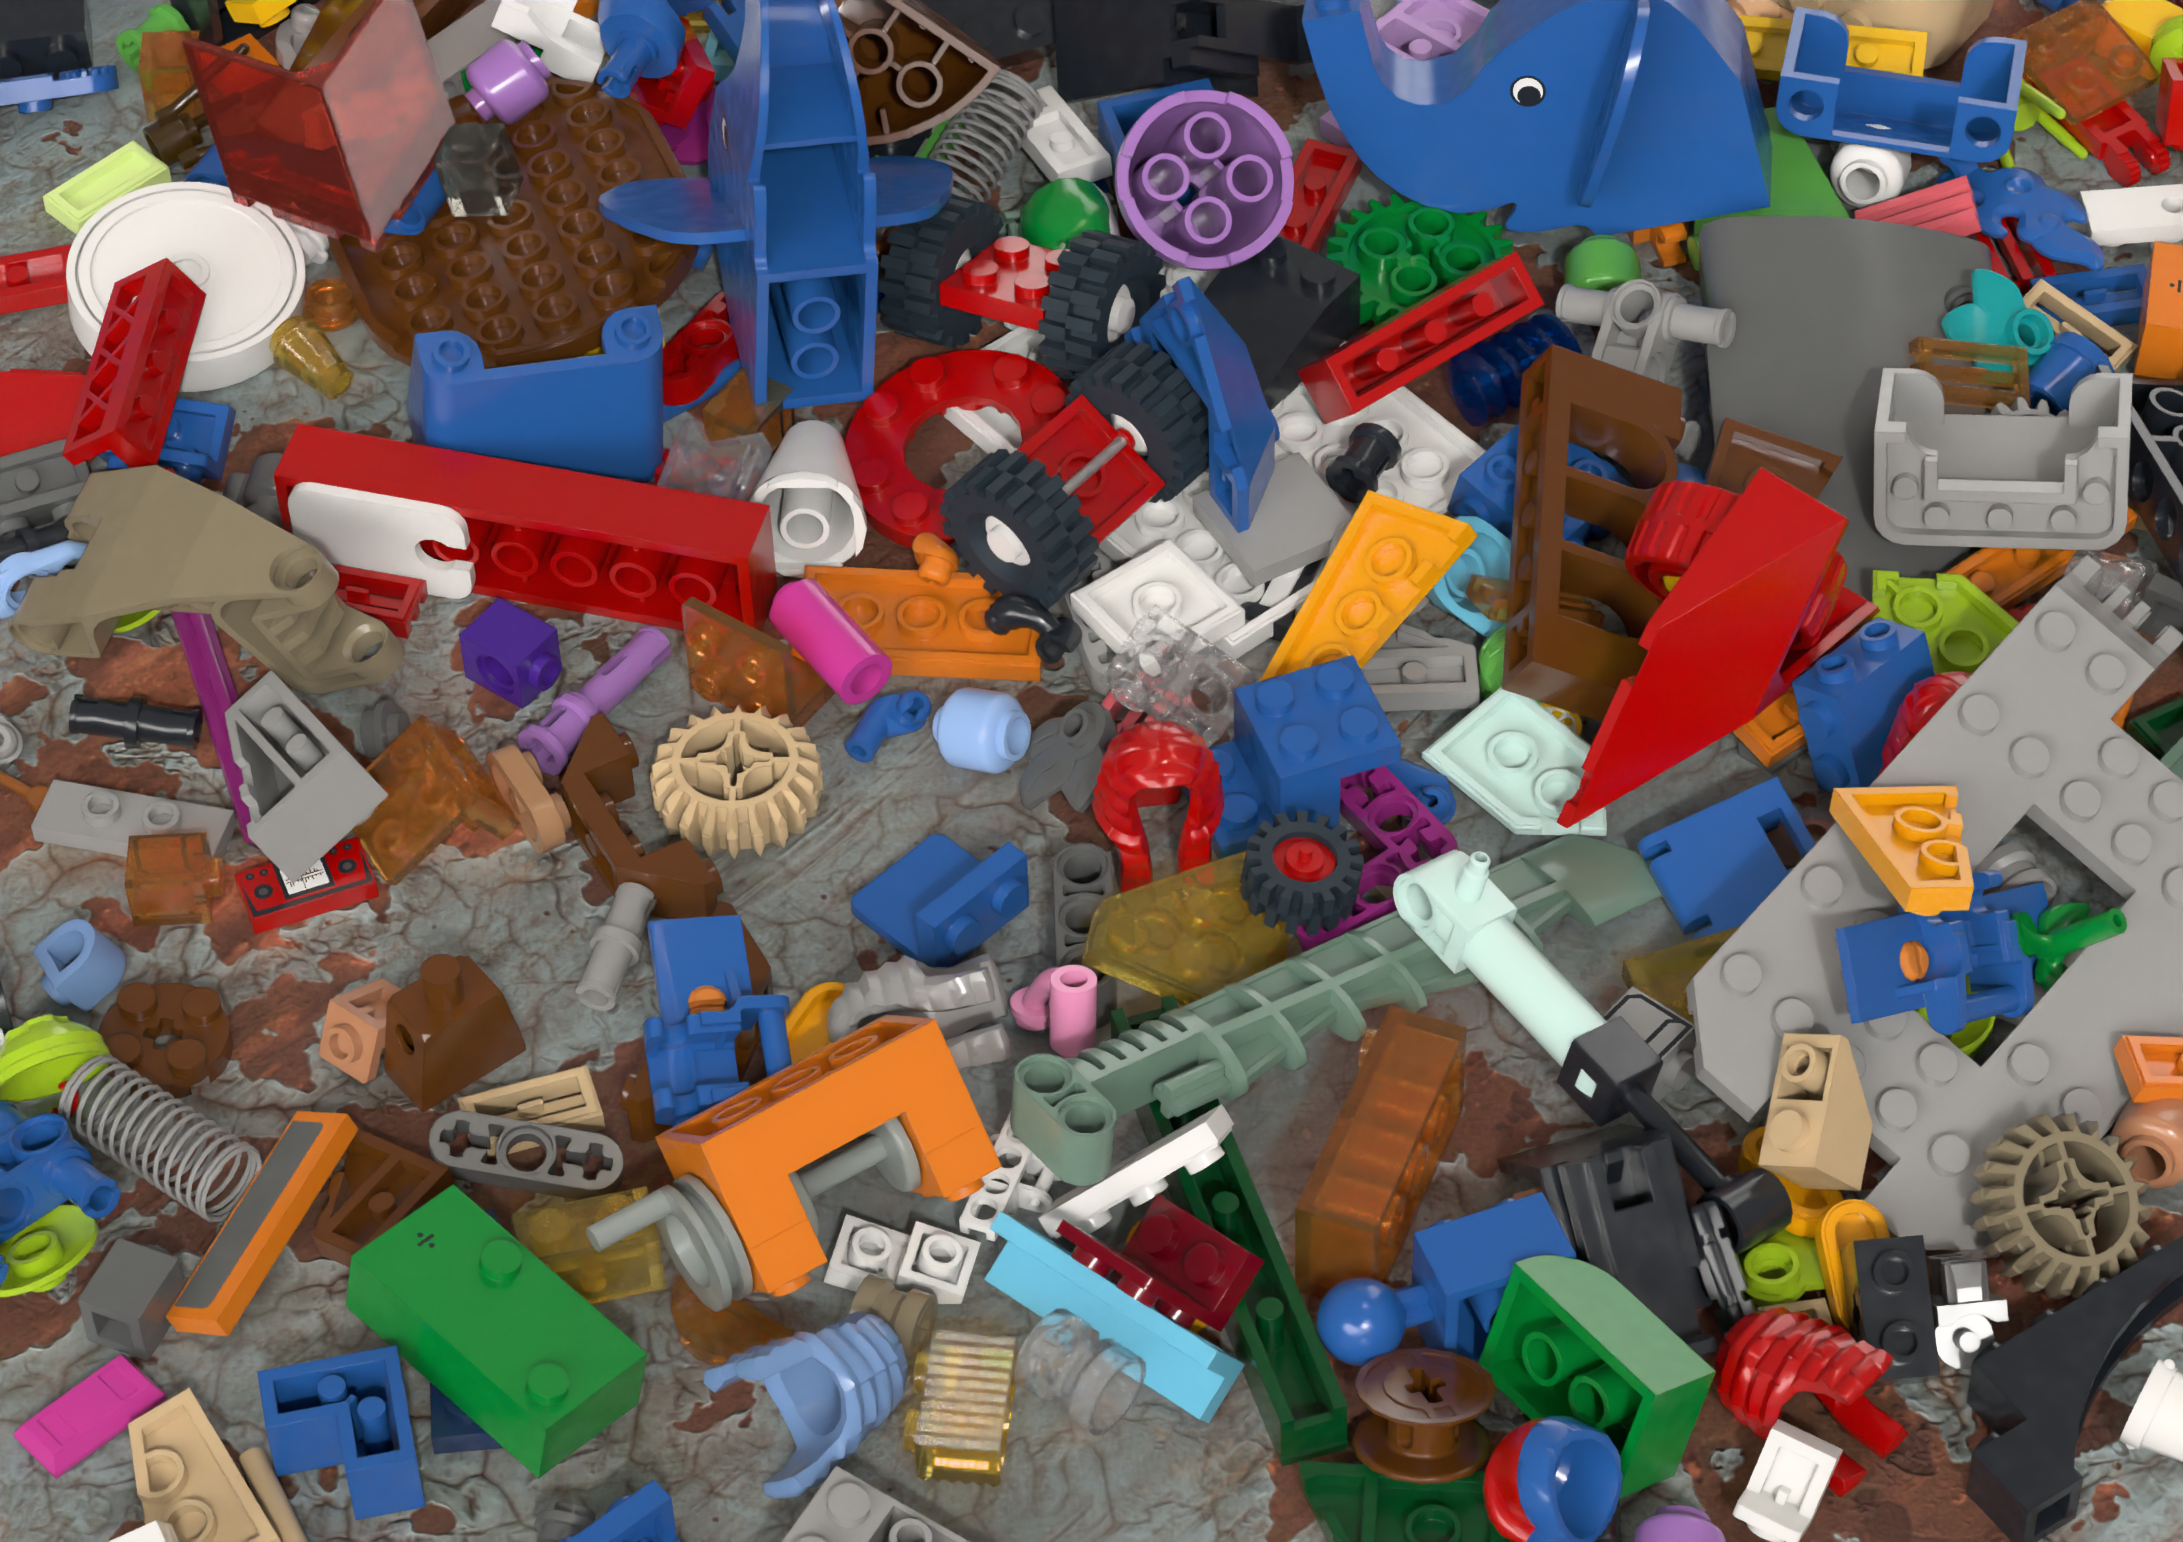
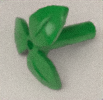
(2063, 931)

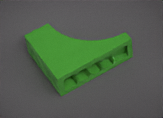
(1796, 184)

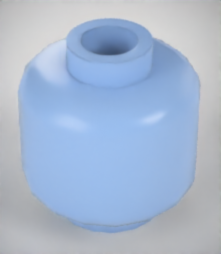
(981, 730)

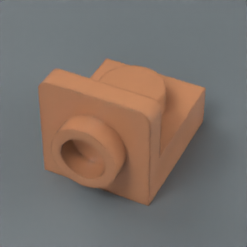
(357, 1029)

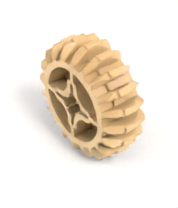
(737, 781)

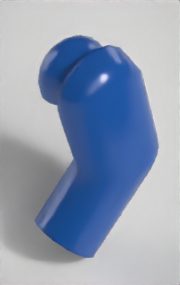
(885, 719)
(1428, 787)

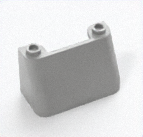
(2002, 475)

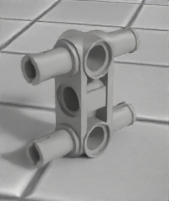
(1650, 344)

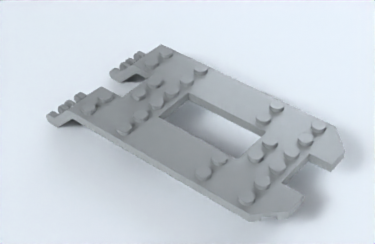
(2016, 741)

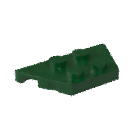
(1369, 1507)

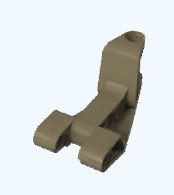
(194, 551)

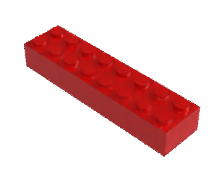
(561, 532)

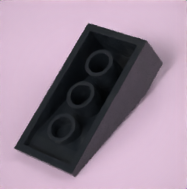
(1287, 311)

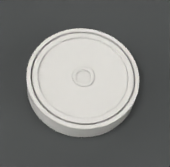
(230, 251)

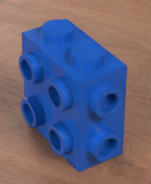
(1488, 488)
(1854, 698)

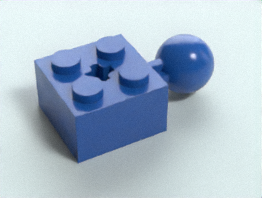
(1455, 1284)

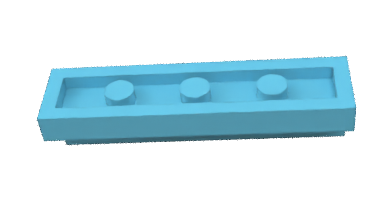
(1177, 1359)

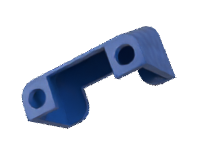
(1925, 115)

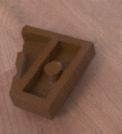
(374, 1193)

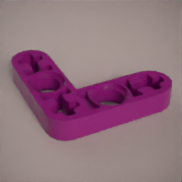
(1396, 849)

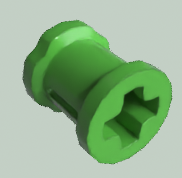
(160, 18)

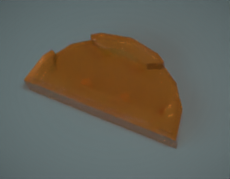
(719, 1334)

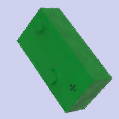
(495, 1330)

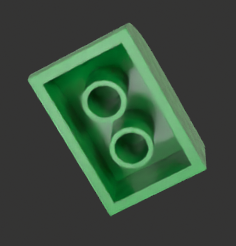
(1593, 1352)

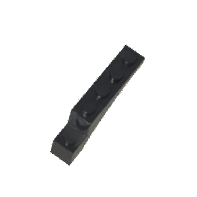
(2043, 1386)

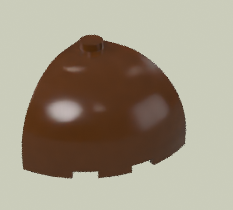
(911, 66)

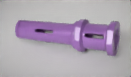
(563, 727)

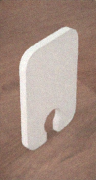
(383, 534)

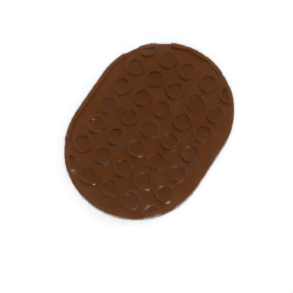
(551, 267)

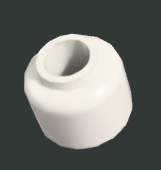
(1868, 173)

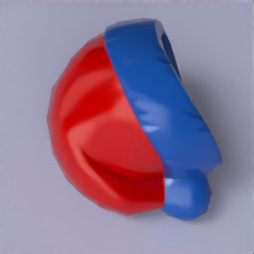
(1553, 1482)

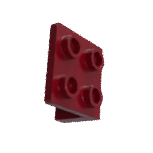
(1176, 1260)

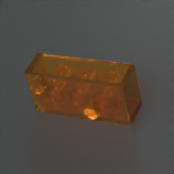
(1380, 1151)

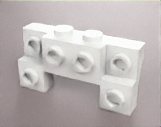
(568, 40)

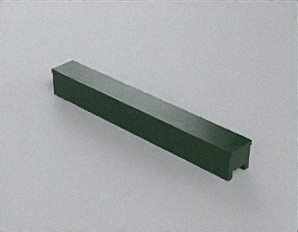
(1271, 1323)

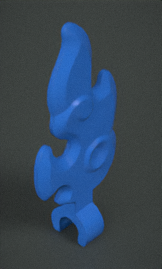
(2039, 207)

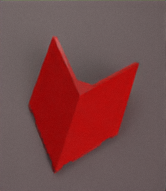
(1722, 640)

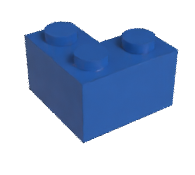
(351, 1415)

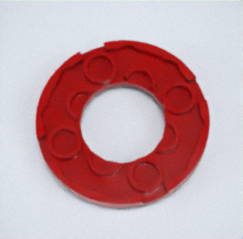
(886, 422)

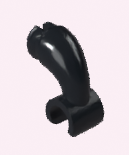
(1019, 611)

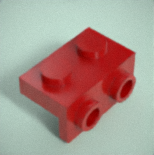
(678, 94)

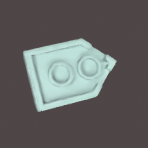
(1517, 765)

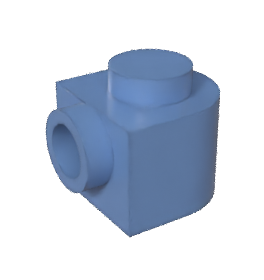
(79, 964)

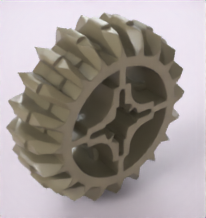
(2065, 1168)

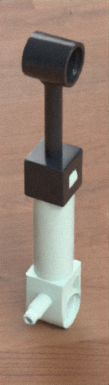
(1601, 1061)

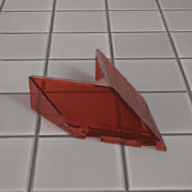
(334, 141)

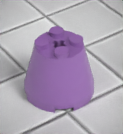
(1233, 161)

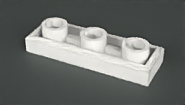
(2134, 214)
(1142, 1174)

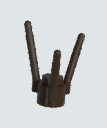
(175, 136)

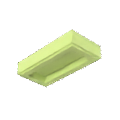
(103, 182)

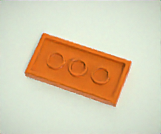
(930, 627)

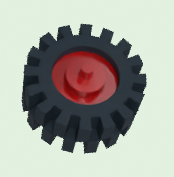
(1301, 873)

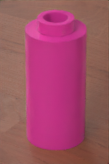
(830, 641)

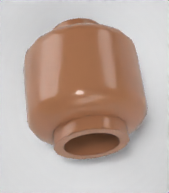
(2155, 1137)

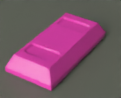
(89, 1415)

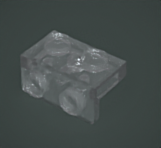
(715, 467)

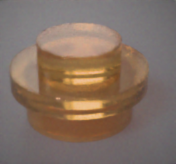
(330, 305)

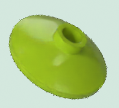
(47, 1250)

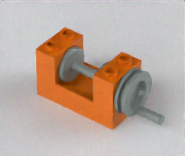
(739, 1207)

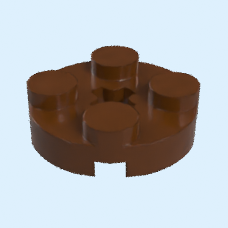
(169, 1009)

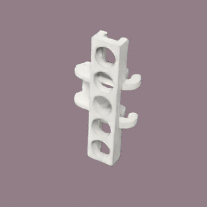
(1012, 1196)

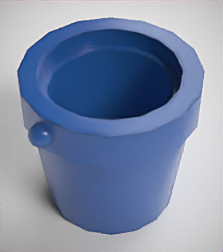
(2061, 368)

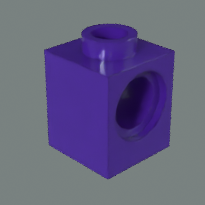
(511, 653)

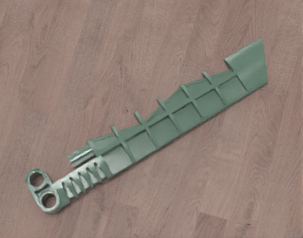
(1236, 1035)

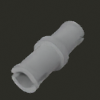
(616, 946)

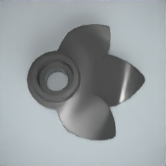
(1067, 756)

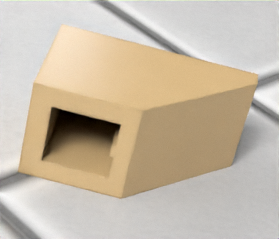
(1817, 1115)

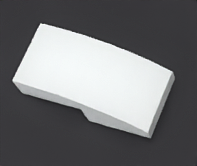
(924, 1261)

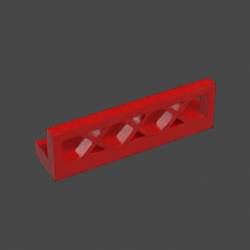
(136, 367)

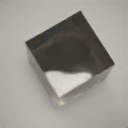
(478, 169)

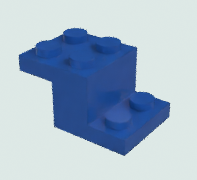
(1295, 745)

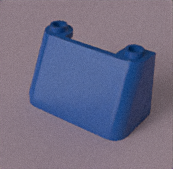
(562, 414)

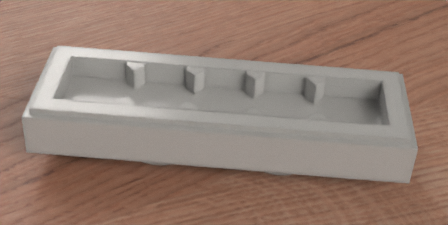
(105, 819)

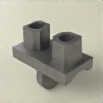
(1960, 1306)

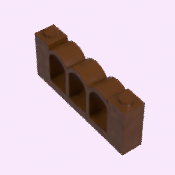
(1638, 425)

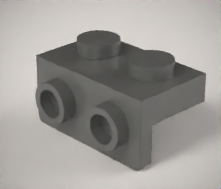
(37, 487)

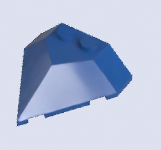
(1223, 376)

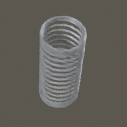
(1021, 87)
(211, 1166)

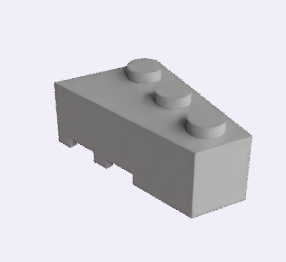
(296, 777)

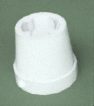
(2158, 1413)

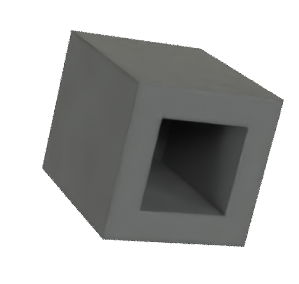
(130, 1298)

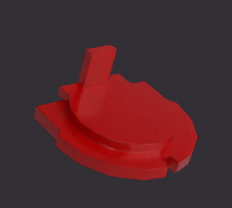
(37, 407)

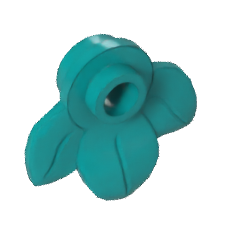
(1998, 319)

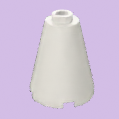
(812, 500)

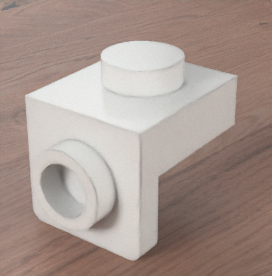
(1787, 1484)

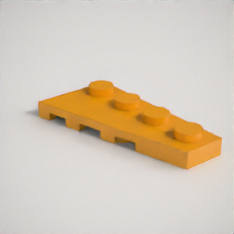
(1371, 583)

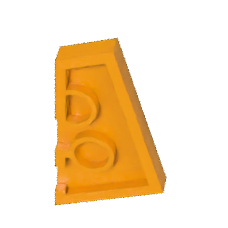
(1910, 843)

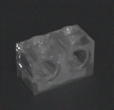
(1185, 665)

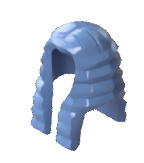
(826, 1388)

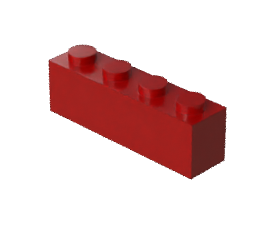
(1420, 337)

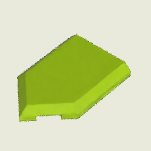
(1954, 613)

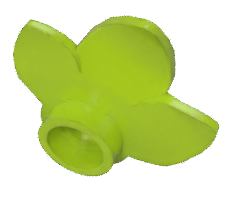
(1781, 1269)

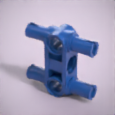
(44, 1169)

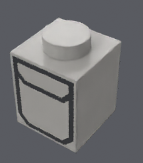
(1664, 1032)

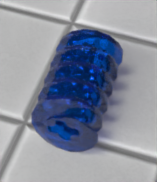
(1492, 370)

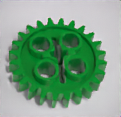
(1411, 252)

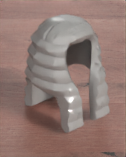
(953, 996)

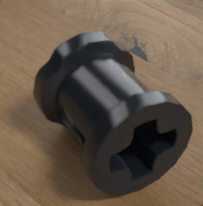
(1369, 454)

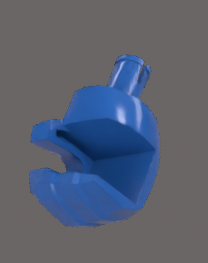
(642, 40)

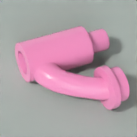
(1064, 1002)

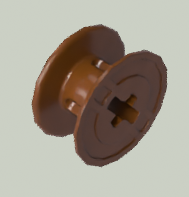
(1423, 1415)

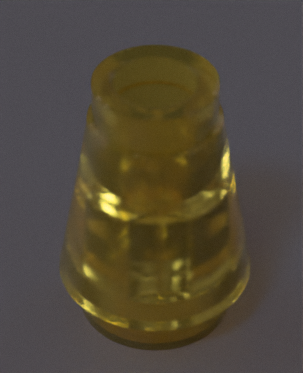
(308, 355)

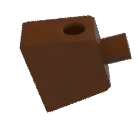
(447, 1030)

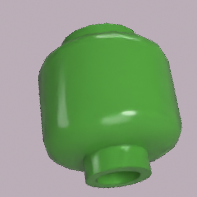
(1601, 263)

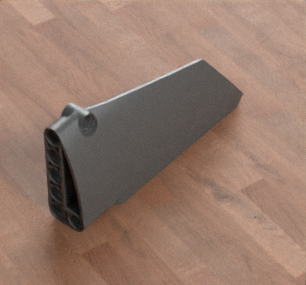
(1815, 326)

